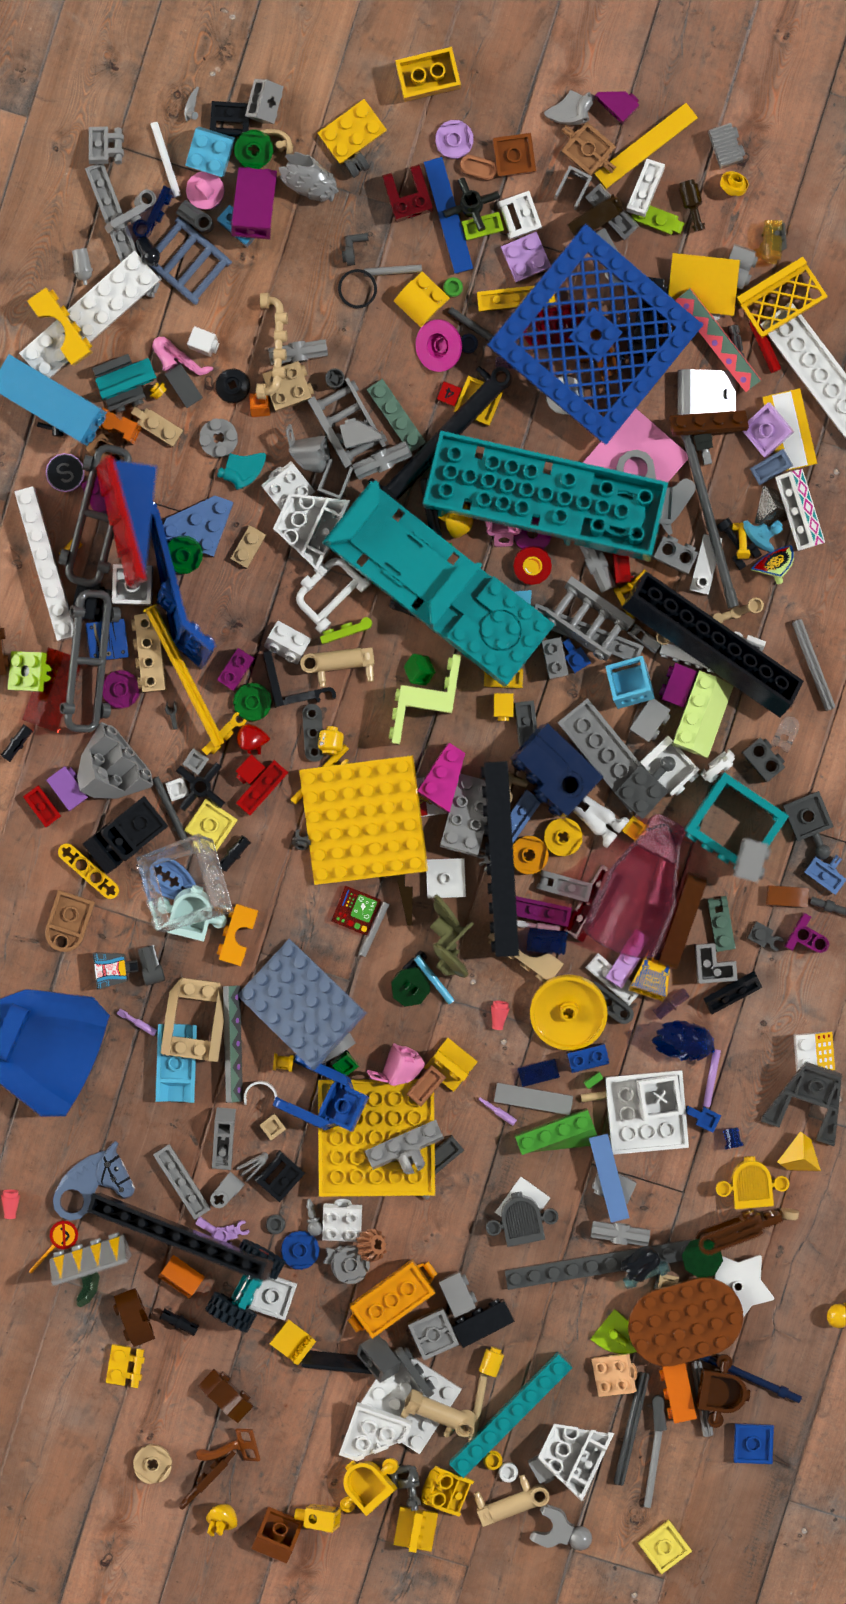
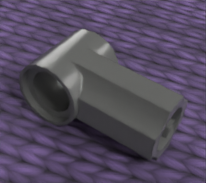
(194, 216)
(152, 970)

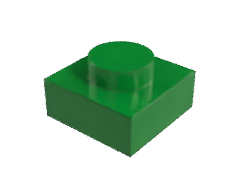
(344, 1063)

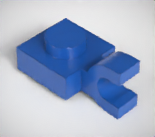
(576, 658)
(706, 1118)

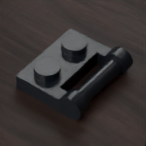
(230, 113)
(284, 1180)

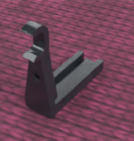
(275, 689)

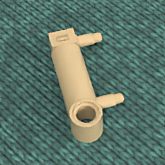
(340, 660)
(461, 1421)
(510, 1505)

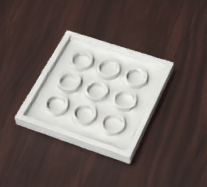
(628, 1129)
(391, 1397)

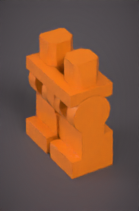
(125, 426)

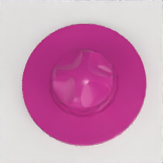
(438, 345)

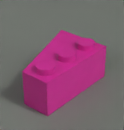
(442, 778)

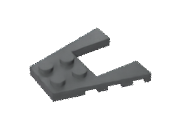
(814, 1086)

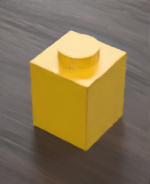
(503, 706)

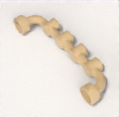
(279, 354)
(754, 606)

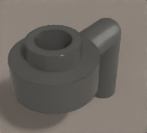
(348, 255)

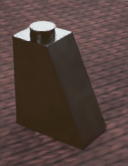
(597, 215)

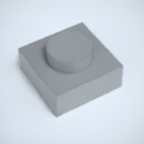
(195, 761)

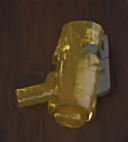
(773, 241)

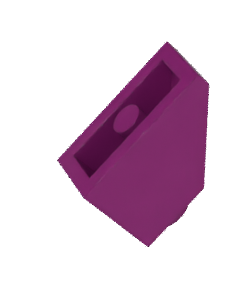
(618, 103)

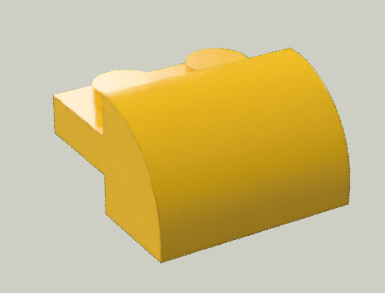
(421, 299)

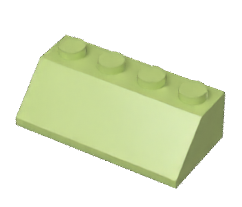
(702, 714)

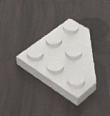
(373, 1432)

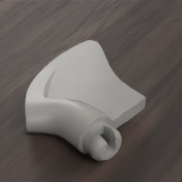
(572, 109)

